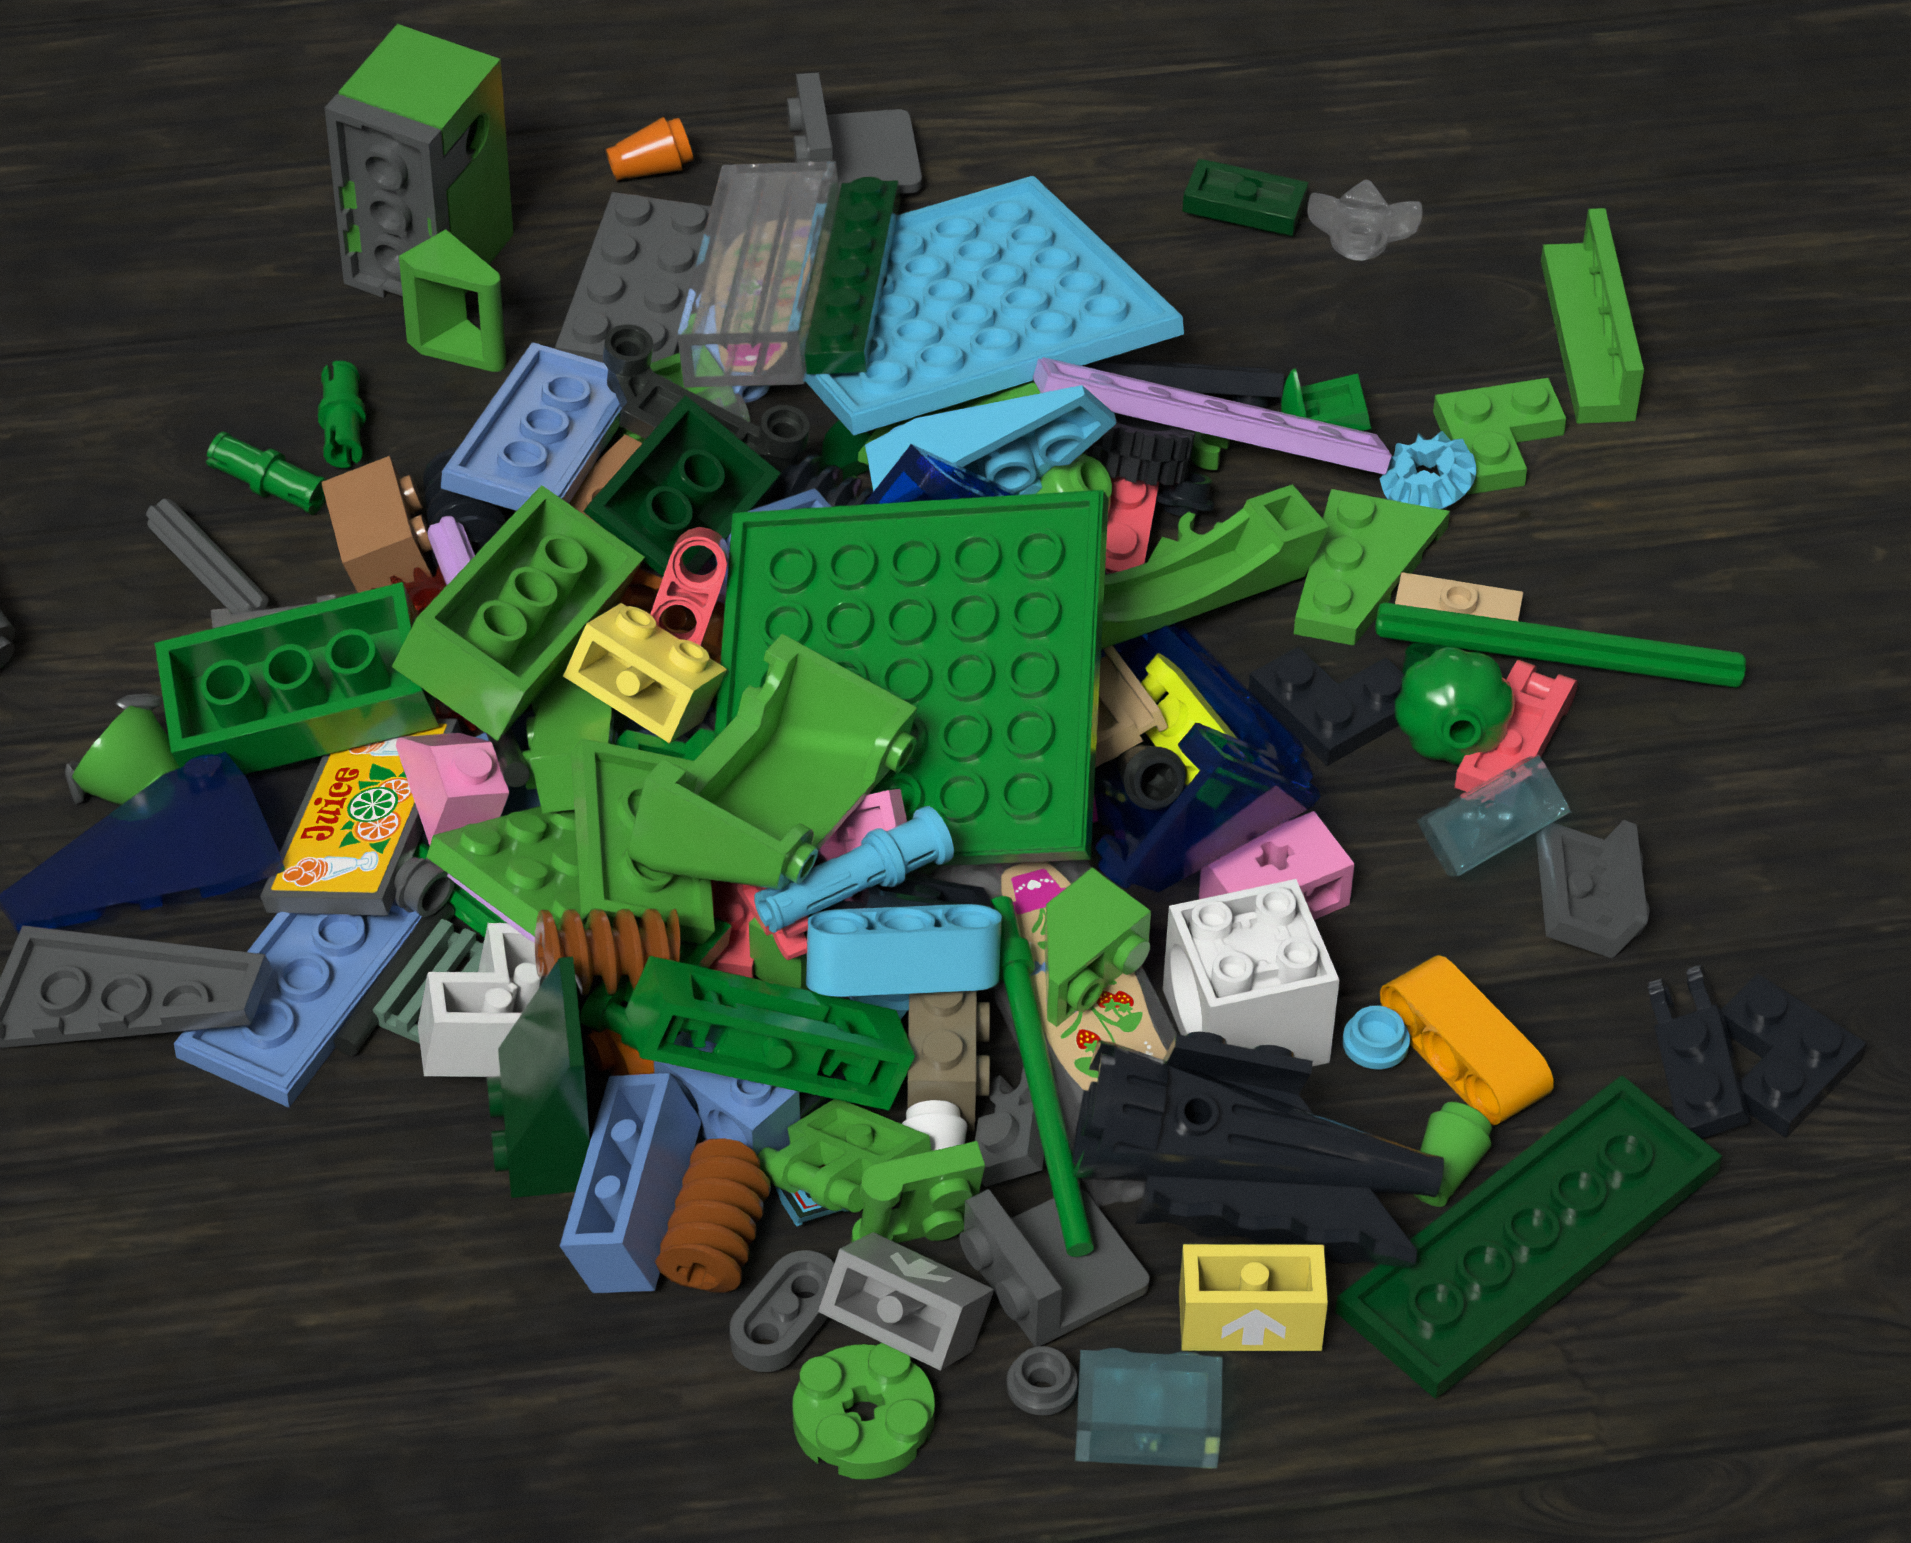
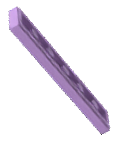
(1219, 416)

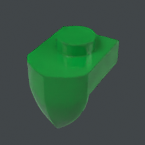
(1330, 401)

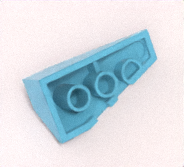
(1002, 440)

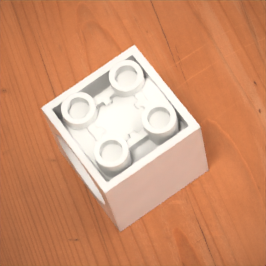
(1252, 971)

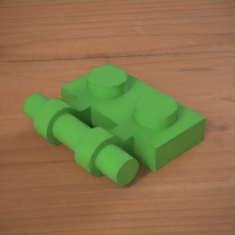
(844, 1141)

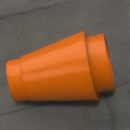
(651, 151)

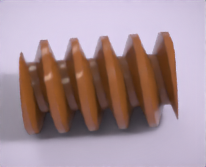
(605, 948)
(714, 1217)

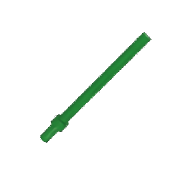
(1015, 971)

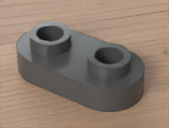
(778, 1314)

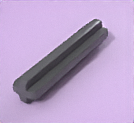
(205, 558)

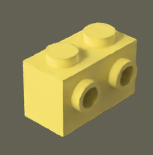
(645, 671)

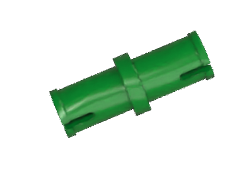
(341, 414)
(266, 472)

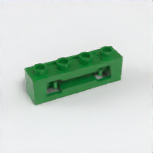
(769, 1033)

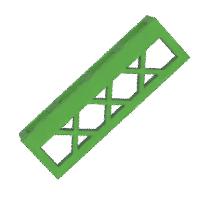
(1594, 324)

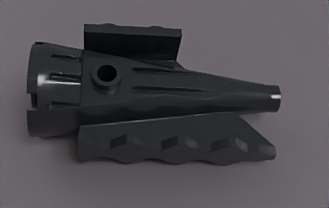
(1242, 1153)

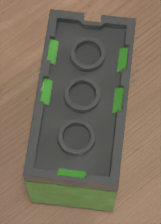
(417, 154)

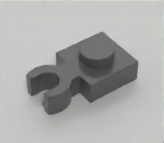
(1010, 1135)

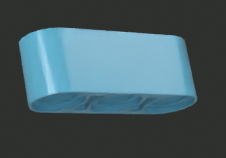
(903, 950)

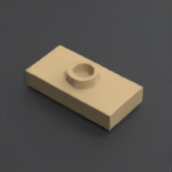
(1458, 597)

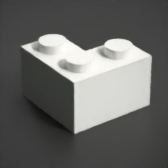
(472, 1012)

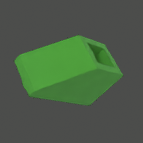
(1090, 941)

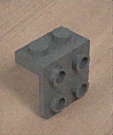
(860, 142)
(1035, 1276)

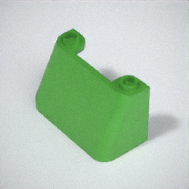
(775, 776)

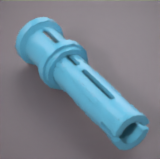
(879, 860)

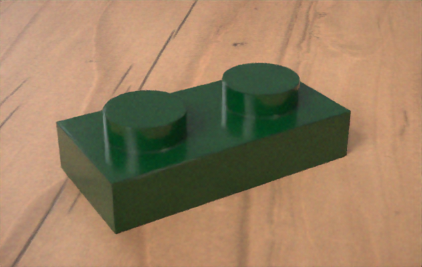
(1245, 197)

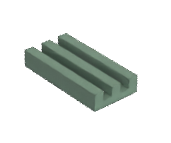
(416, 971)

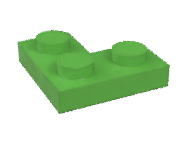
(1494, 421)

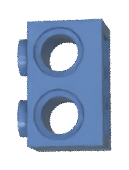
(735, 1107)

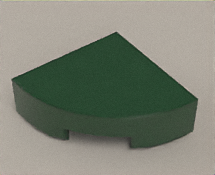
(842, 449)

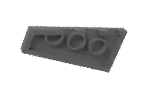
(111, 986)

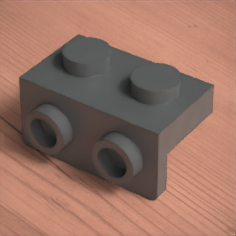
(1592, 887)

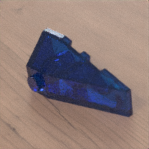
(171, 837)

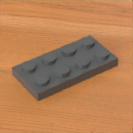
(636, 274)

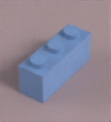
(630, 1182)

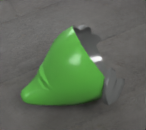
(125, 756)

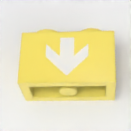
(1252, 1297)

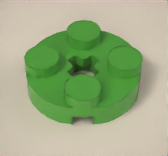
(856, 1375)

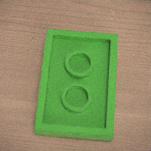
(606, 803)

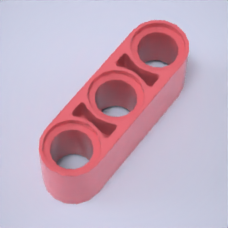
(690, 589)

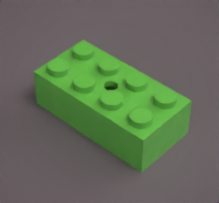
(516, 612)

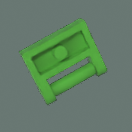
(932, 1196)

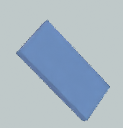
(537, 431)
(315, 984)

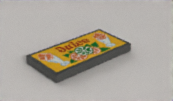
(350, 834)

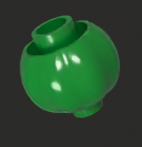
(1454, 705)

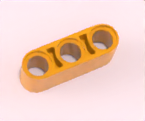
(1468, 1040)

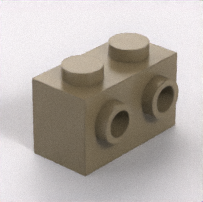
(944, 1047)

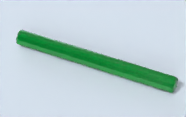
(1560, 645)

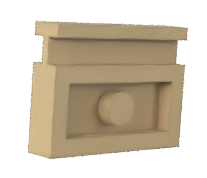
(1123, 709)

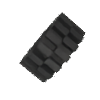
(1144, 451)

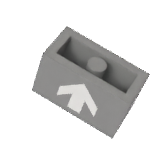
(906, 1300)

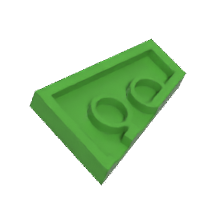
(1362, 562)

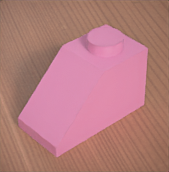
(452, 780)

